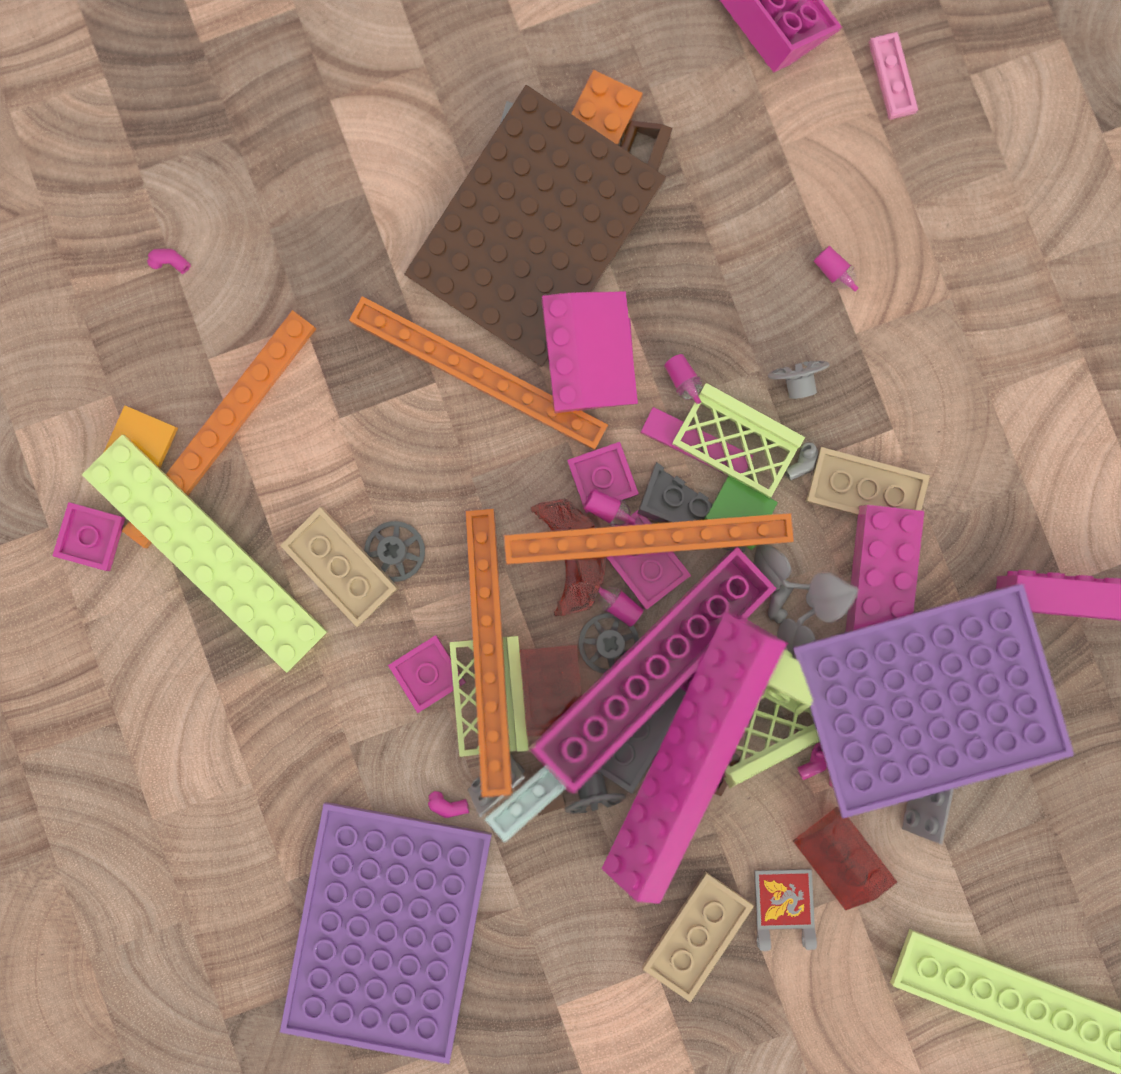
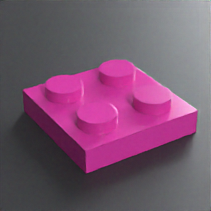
(604, 471)
(89, 536)
(425, 673)

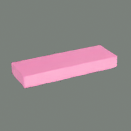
(893, 75)

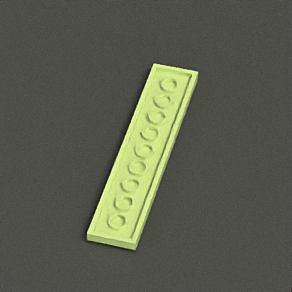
(204, 553)
(1010, 1000)

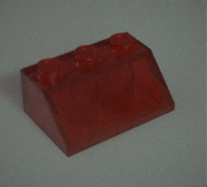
(844, 860)

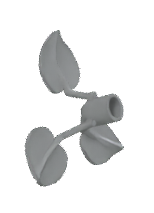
(826, 595)

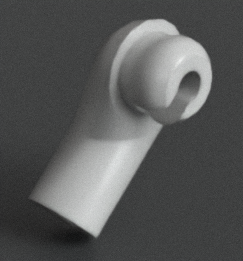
(806, 462)
(777, 600)

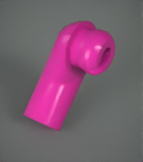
(815, 765)
(444, 808)

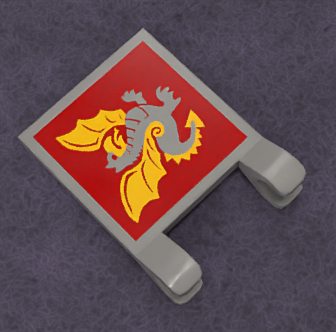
(784, 902)

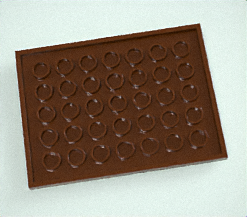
(533, 221)

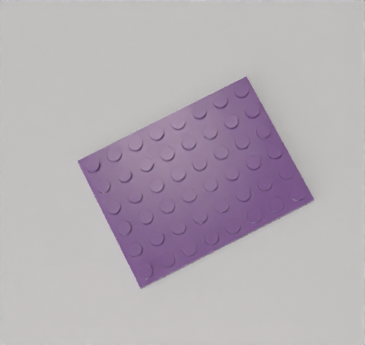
(933, 701)
(386, 933)

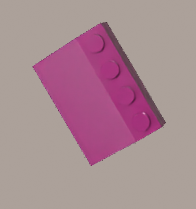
(783, 28)
(589, 350)

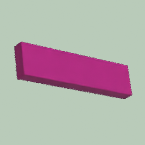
(665, 428)

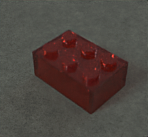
(548, 684)

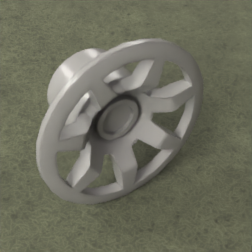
(800, 381)

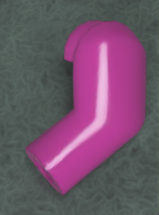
(158, 257)

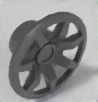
(394, 550)
(608, 642)
(592, 793)

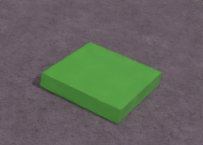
(739, 501)

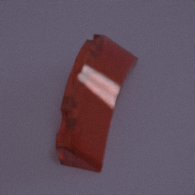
(582, 575)

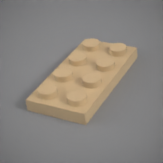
(850, 481)
(339, 566)
(697, 936)

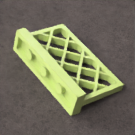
(755, 423)
(514, 693)
(770, 755)

